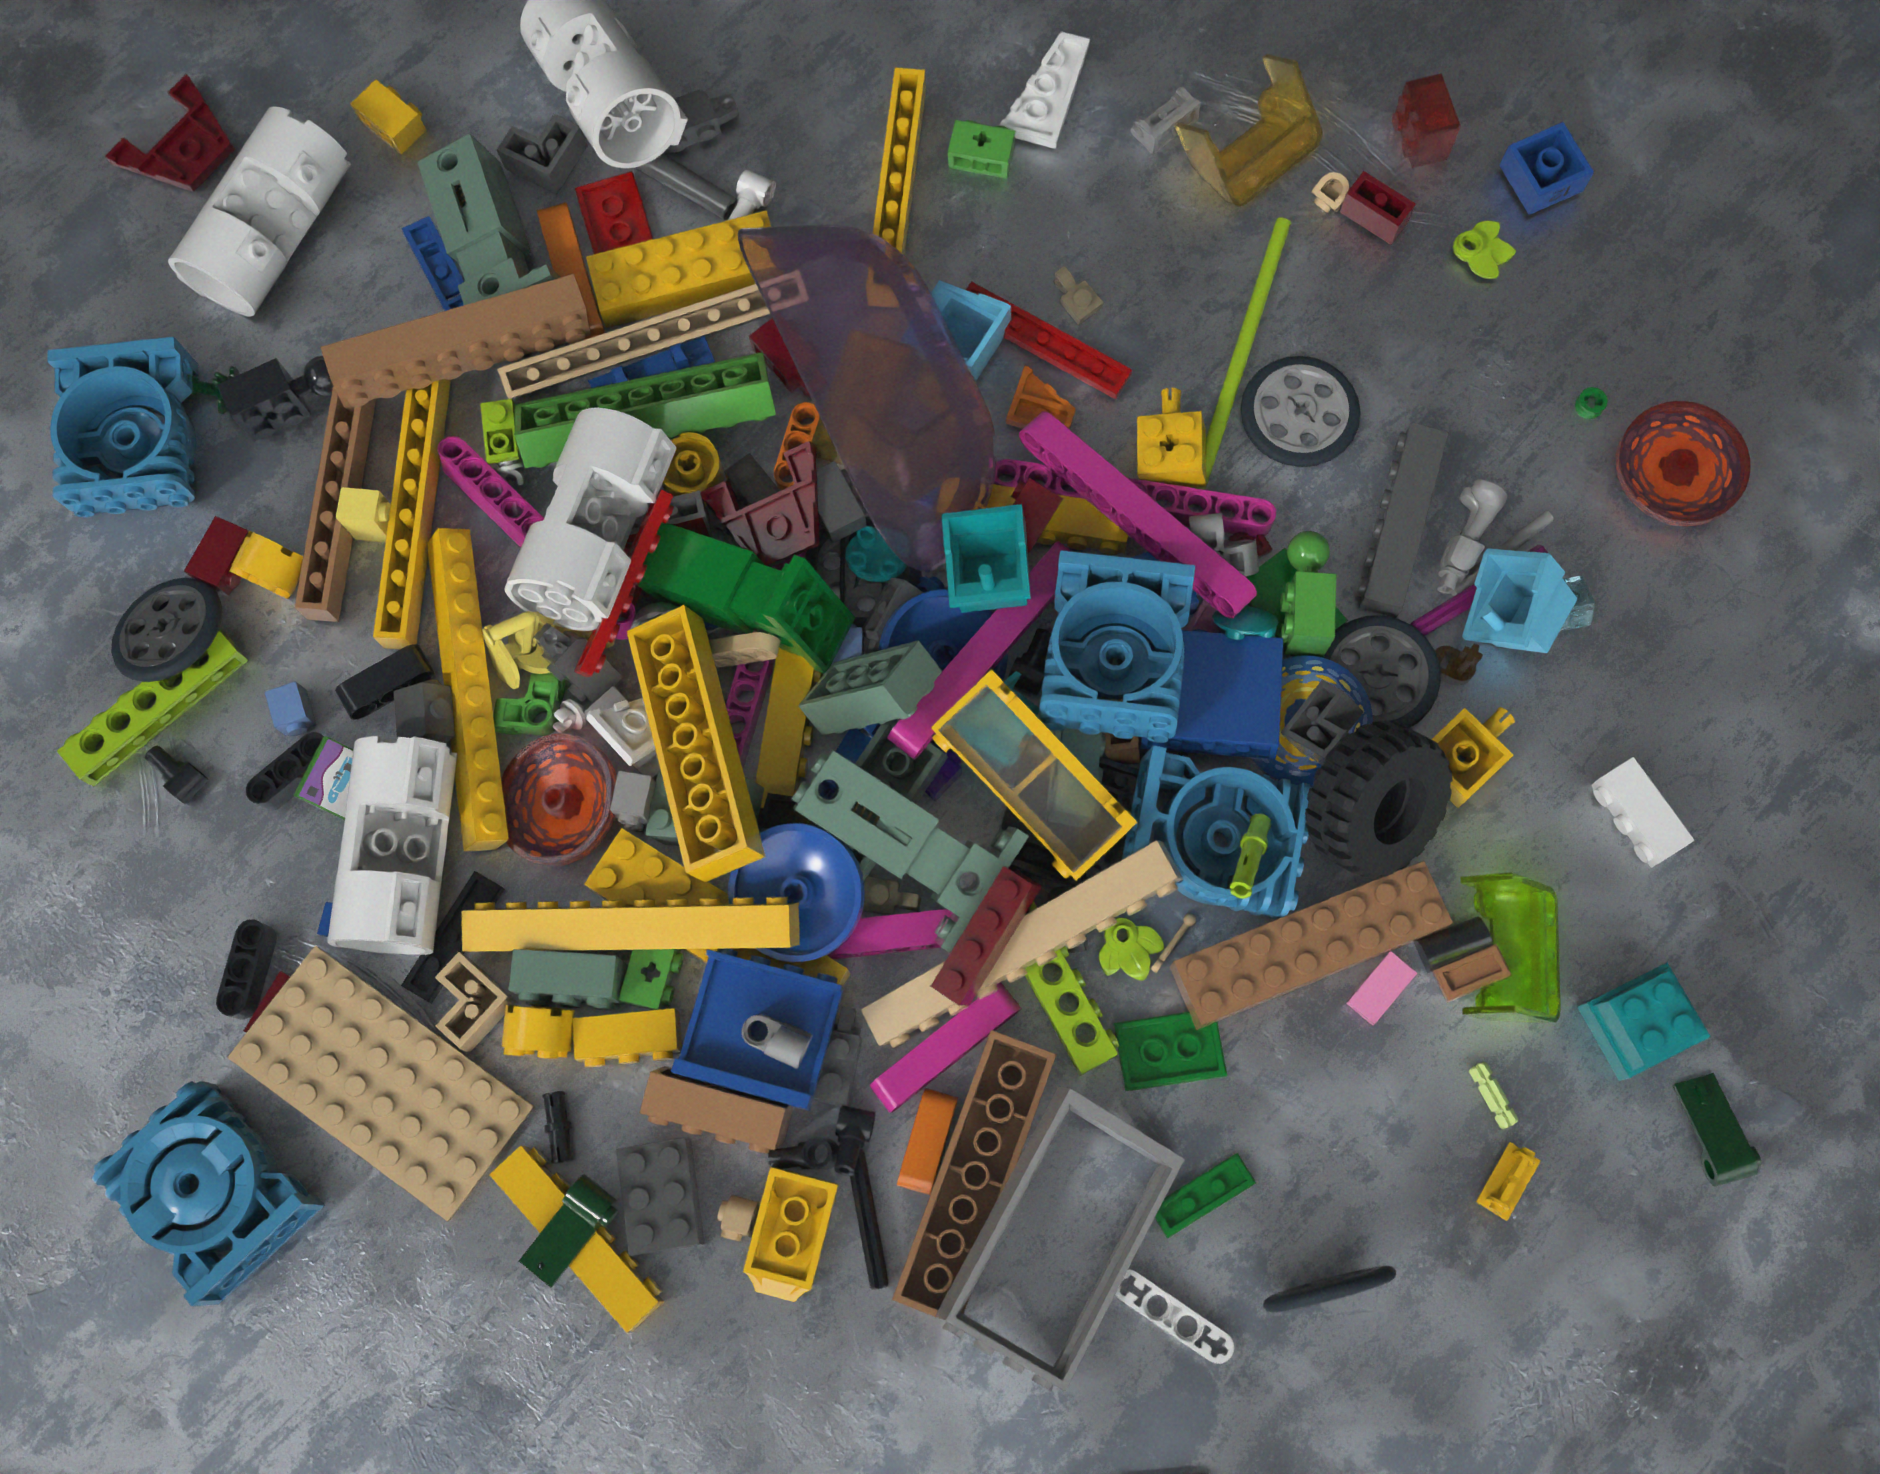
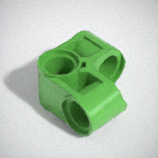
(518, 715)

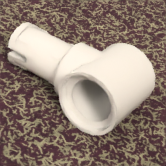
(752, 192)

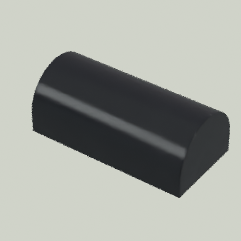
(1453, 943)

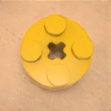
(697, 453)
(268, 565)
(537, 1029)

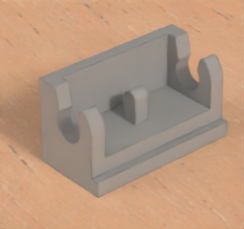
(1160, 126)

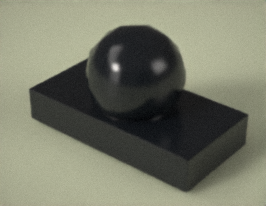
(780, 810)

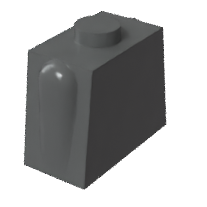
(425, 711)

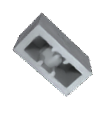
(633, 800)

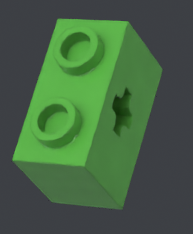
(981, 148)
(638, 988)

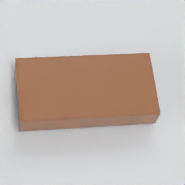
(1472, 973)

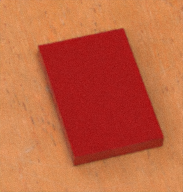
(613, 213)

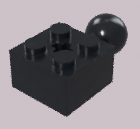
(270, 398)

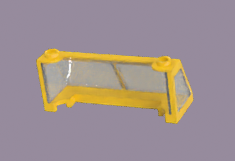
(1033, 775)

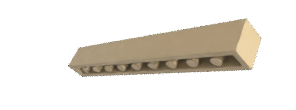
(632, 341)
(1035, 940)

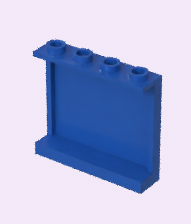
(1228, 696)
(745, 988)

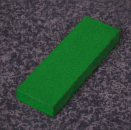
(1203, 1195)

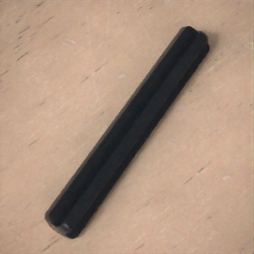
(868, 1225)

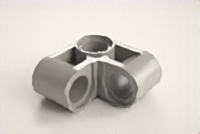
(1239, 554)
(783, 1040)

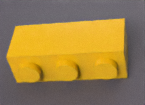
(627, 1037)

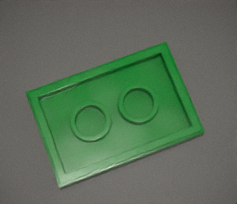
(1271, 583)
(1168, 1051)

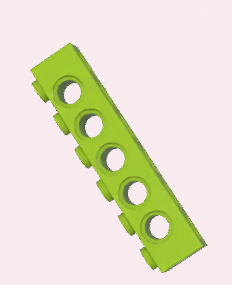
(145, 722)
(1083, 1055)

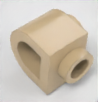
(1331, 191)
(737, 1217)

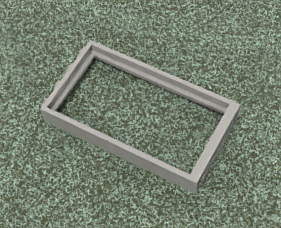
(1115, 1269)

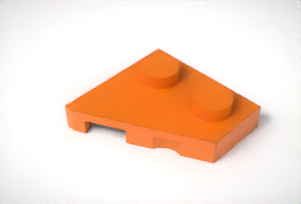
(1036, 397)

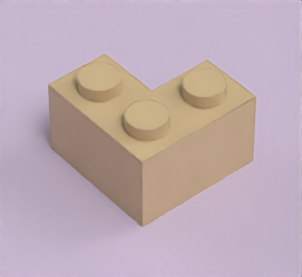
(479, 1003)

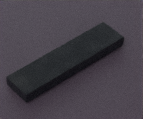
(448, 938)

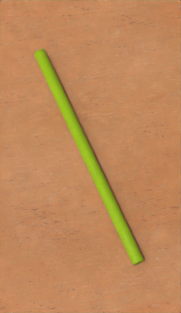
(1244, 343)

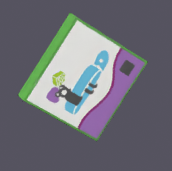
(327, 778)

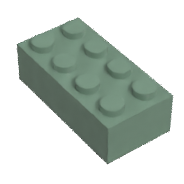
(871, 689)

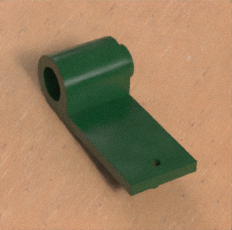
(1726, 1150)
(582, 1213)

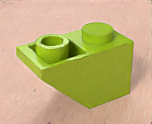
(498, 431)

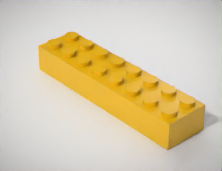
(695, 745)
(638, 871)

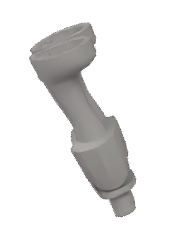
(1463, 550)

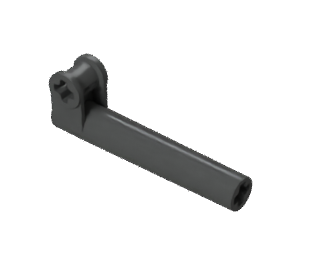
(690, 185)

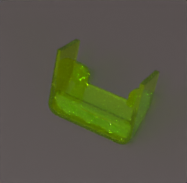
(1527, 934)

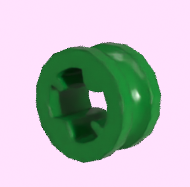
(1582, 401)

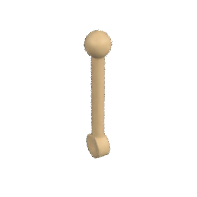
(1189, 920)

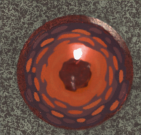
(1683, 463)
(558, 799)

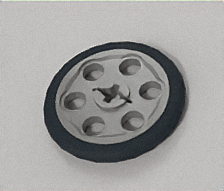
(1311, 373)

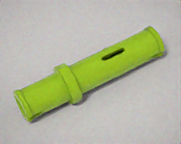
(1253, 846)

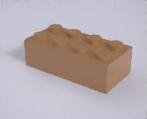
(715, 1110)

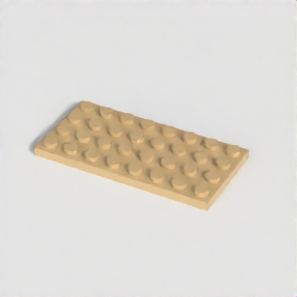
(381, 1083)

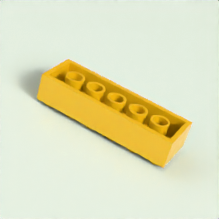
(671, 271)

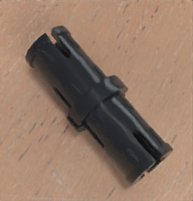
(557, 1127)

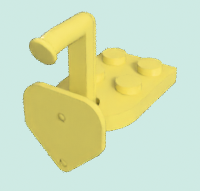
(522, 648)

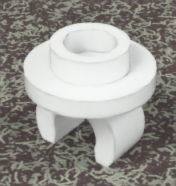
(510, 467)
(570, 716)

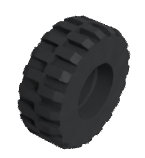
(1378, 799)

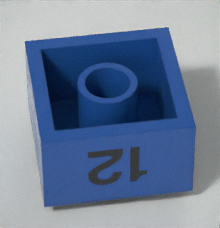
(1546, 168)

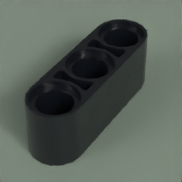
(376, 684)
(276, 772)
(252, 985)

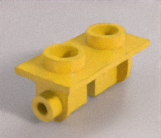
(1508, 1180)

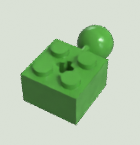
(1308, 598)

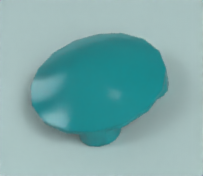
(872, 558)
(1248, 621)

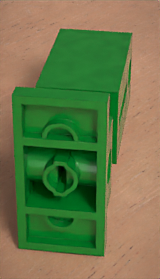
(745, 596)

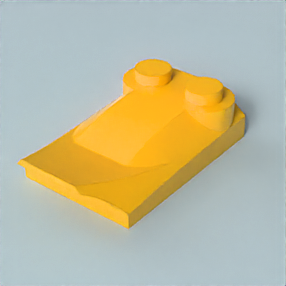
(789, 1233)

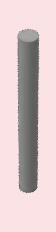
(1512, 544)

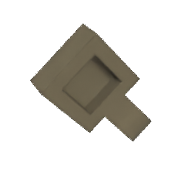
(1079, 299)
(884, 896)

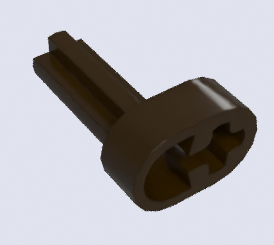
(1461, 664)

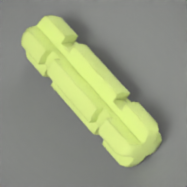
(1493, 1095)

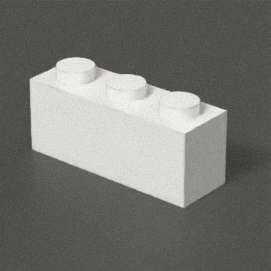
(1641, 813)

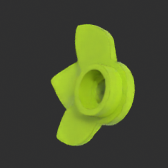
(1487, 249)
(1132, 952)

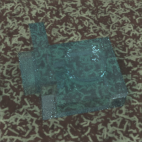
(1583, 609)

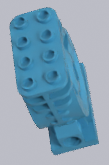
(102, 411)
(1121, 601)
(1279, 800)
(156, 1192)

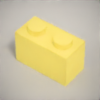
(364, 513)

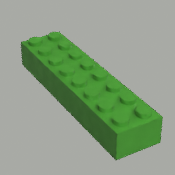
(670, 401)

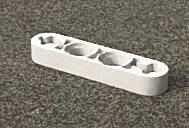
(1170, 1318)

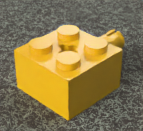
(1172, 444)
(1480, 748)

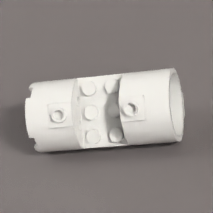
(605, 80)
(260, 211)
(576, 556)
(393, 846)

